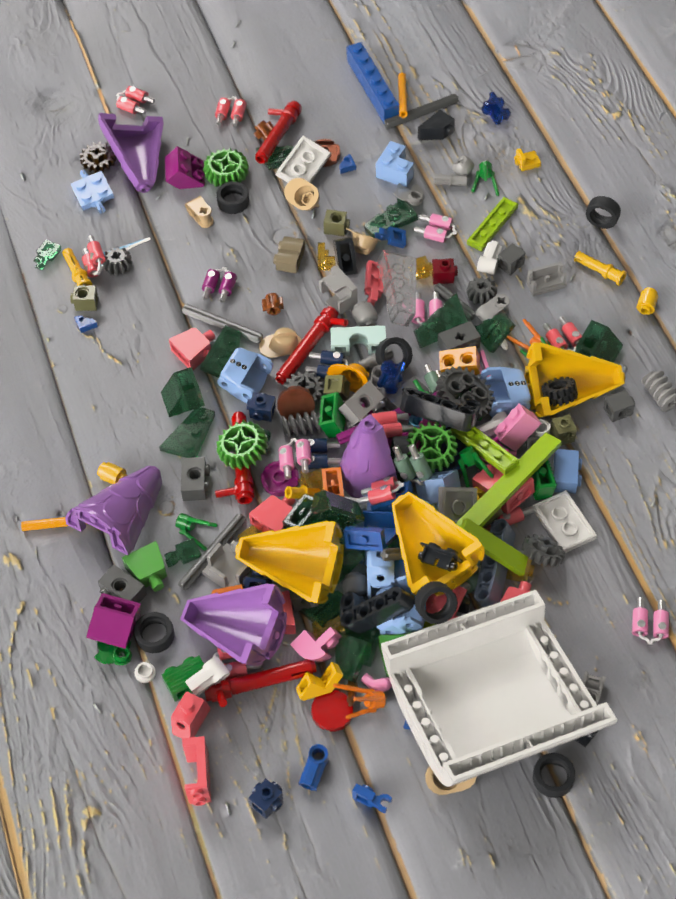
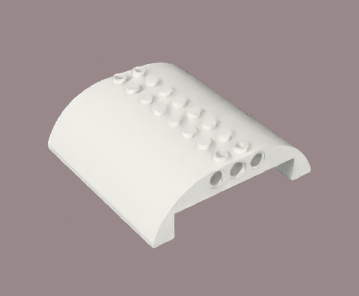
(489, 689)

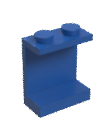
(375, 535)

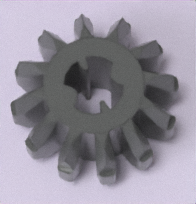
(117, 261)
(481, 290)

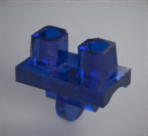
(495, 109)
(390, 376)

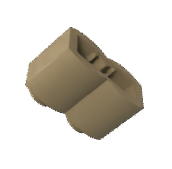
(289, 254)

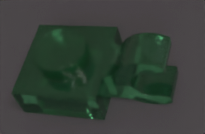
(45, 252)
(184, 551)

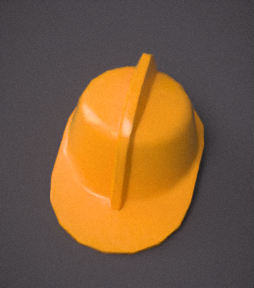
(354, 373)

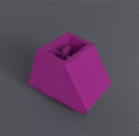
(184, 169)
(113, 620)

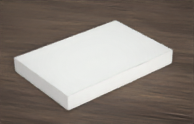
(303, 161)
(564, 521)

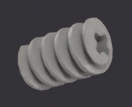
(660, 389)

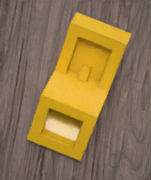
(313, 686)

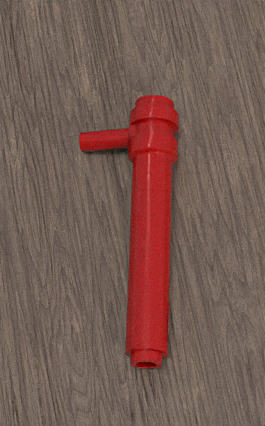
(288, 117)
(322, 325)
(243, 482)
(257, 680)

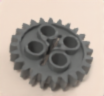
(458, 383)

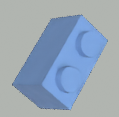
(566, 470)

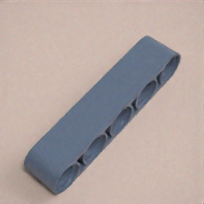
(493, 574)

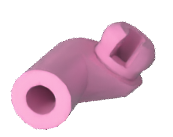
(381, 684)

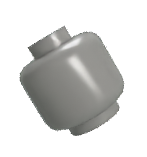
(364, 314)

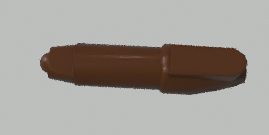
(351, 694)

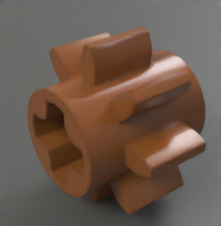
(263, 130)
(272, 304)

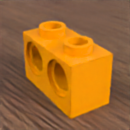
(461, 358)

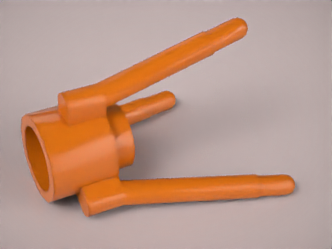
(536, 338)
(371, 699)

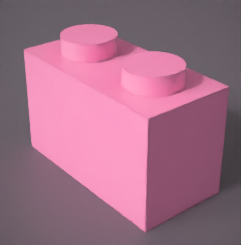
(517, 427)

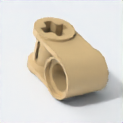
(200, 212)

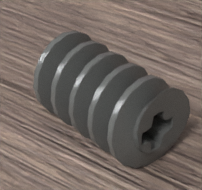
(301, 424)

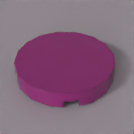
(274, 480)

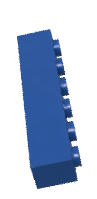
(372, 81)

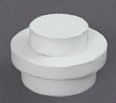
(145, 672)

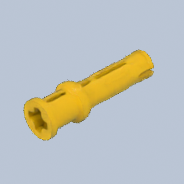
(607, 270)
(79, 275)

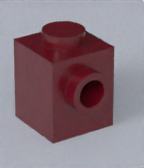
(444, 271)

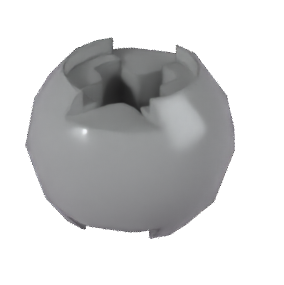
(463, 166)

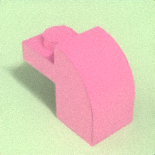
(316, 649)

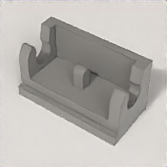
(546, 279)

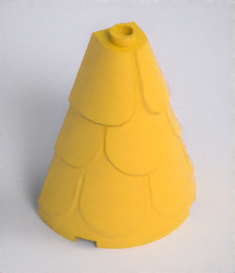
(592, 376)
(420, 523)
(297, 558)

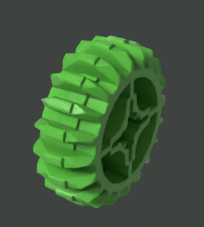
(225, 167)
(441, 436)
(246, 449)

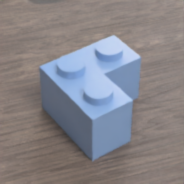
(393, 165)
(430, 489)

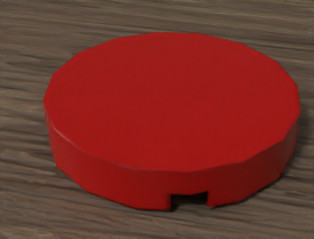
(330, 711)

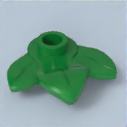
(111, 654)

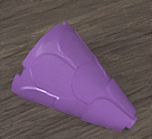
(135, 148)
(366, 457)
(120, 508)
(241, 621)

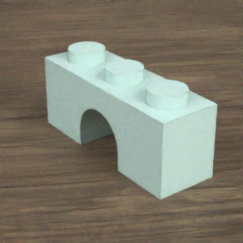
(345, 337)

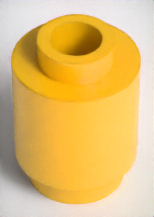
(647, 301)
(110, 472)

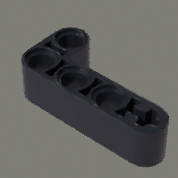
(440, 410)
(362, 614)

